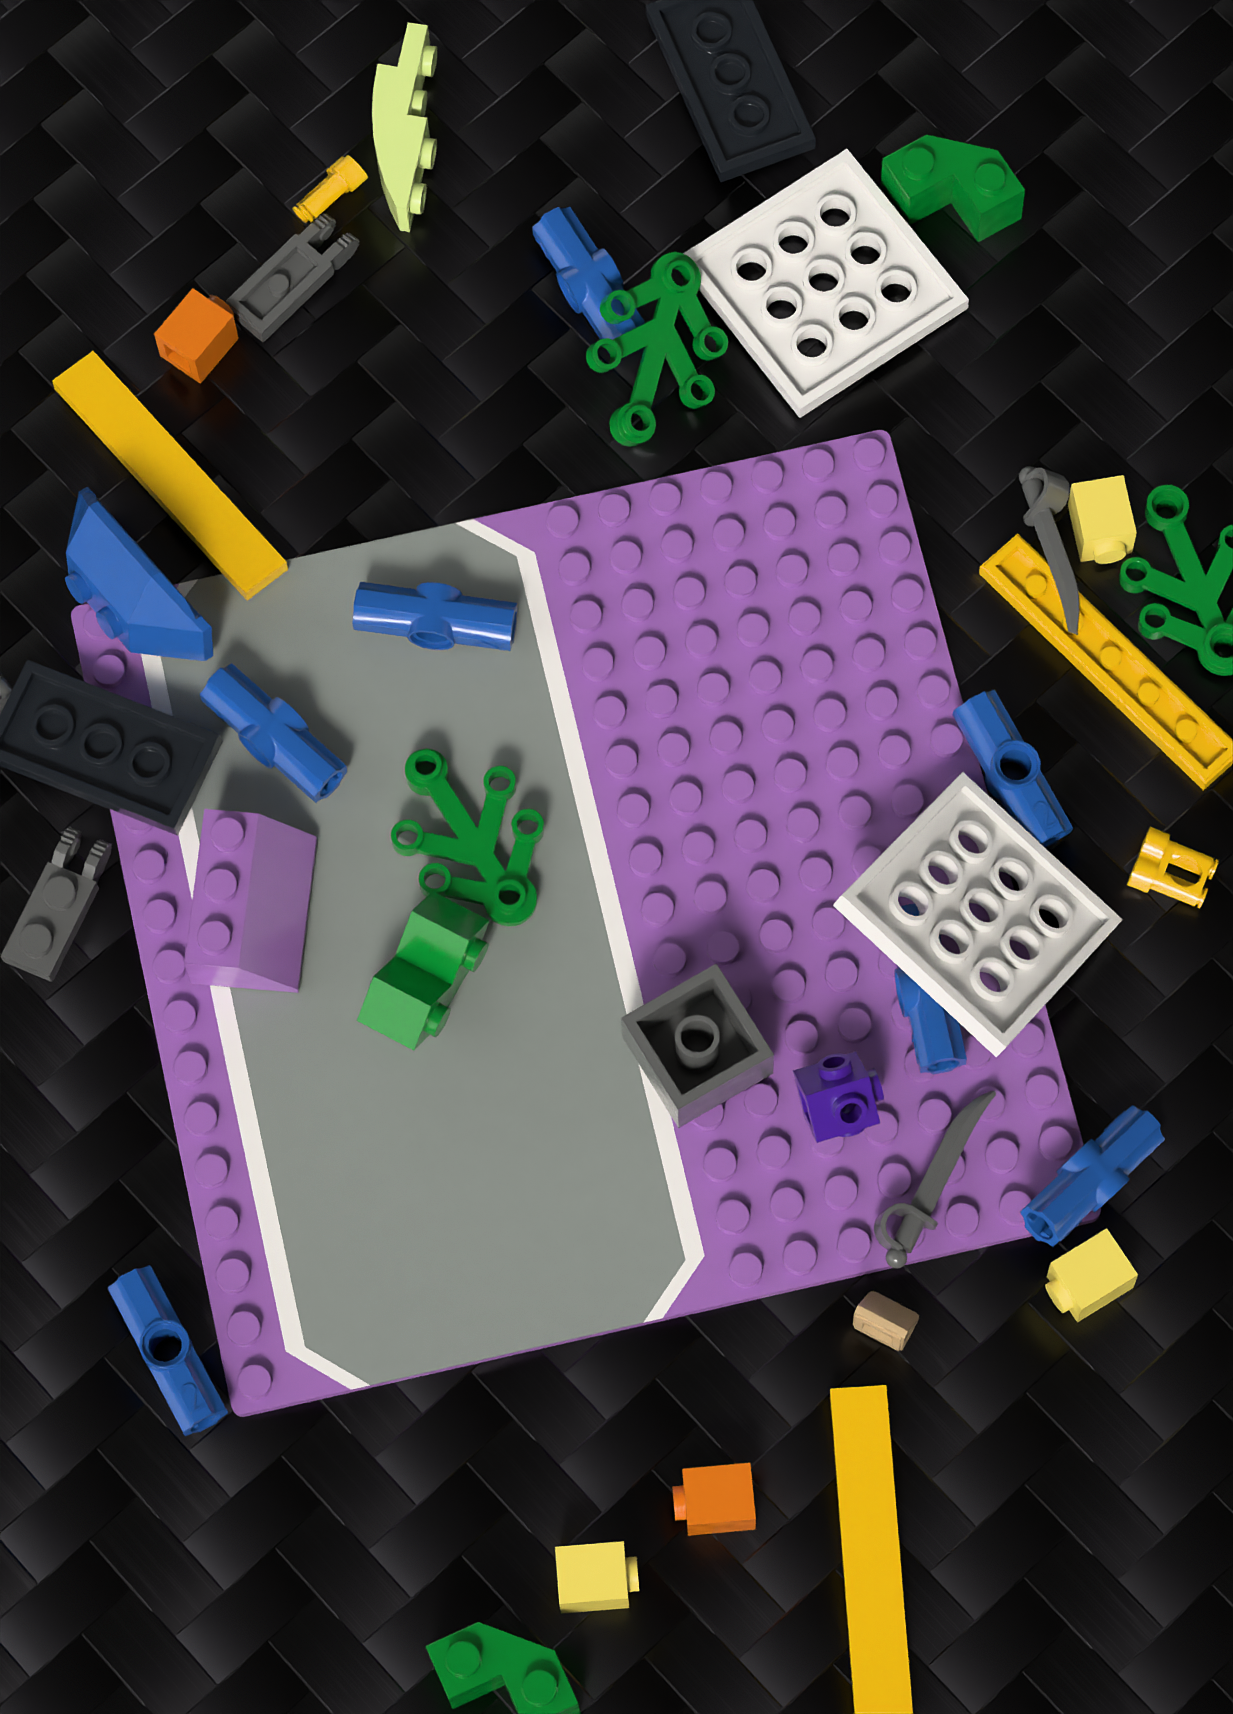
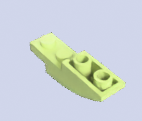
(400, 125)

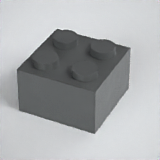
(697, 1045)

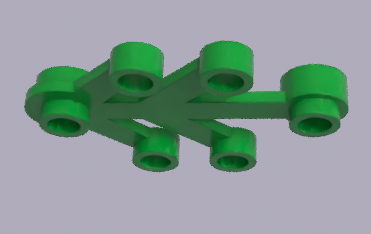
(660, 342)
(1196, 590)
(473, 844)

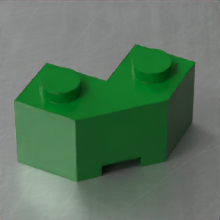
(946, 171)
(417, 985)
(488, 1658)

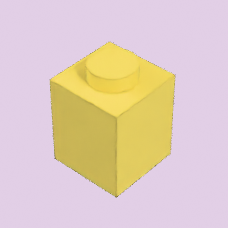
(1102, 519)
(1090, 1276)
(595, 1577)

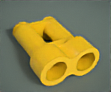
(342, 177)
(1152, 863)

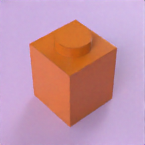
(197, 334)
(716, 1499)

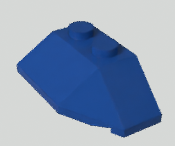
(128, 589)

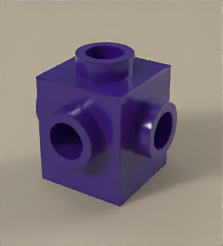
(838, 1096)

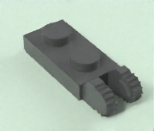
(290, 278)
(56, 908)

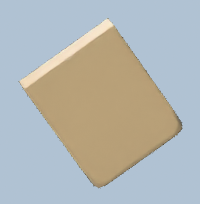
(885, 1320)

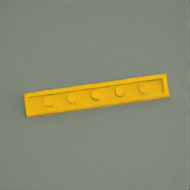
(170, 475)
(1112, 664)
(870, 1551)

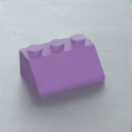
(249, 902)

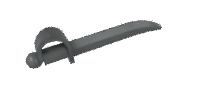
(1043, 504)
(919, 1211)

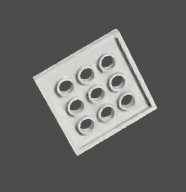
(848, 353)
(984, 946)

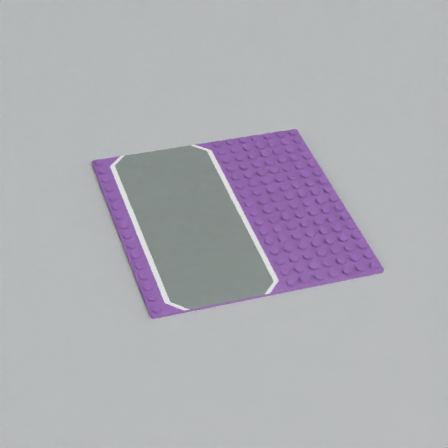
(724, 725)

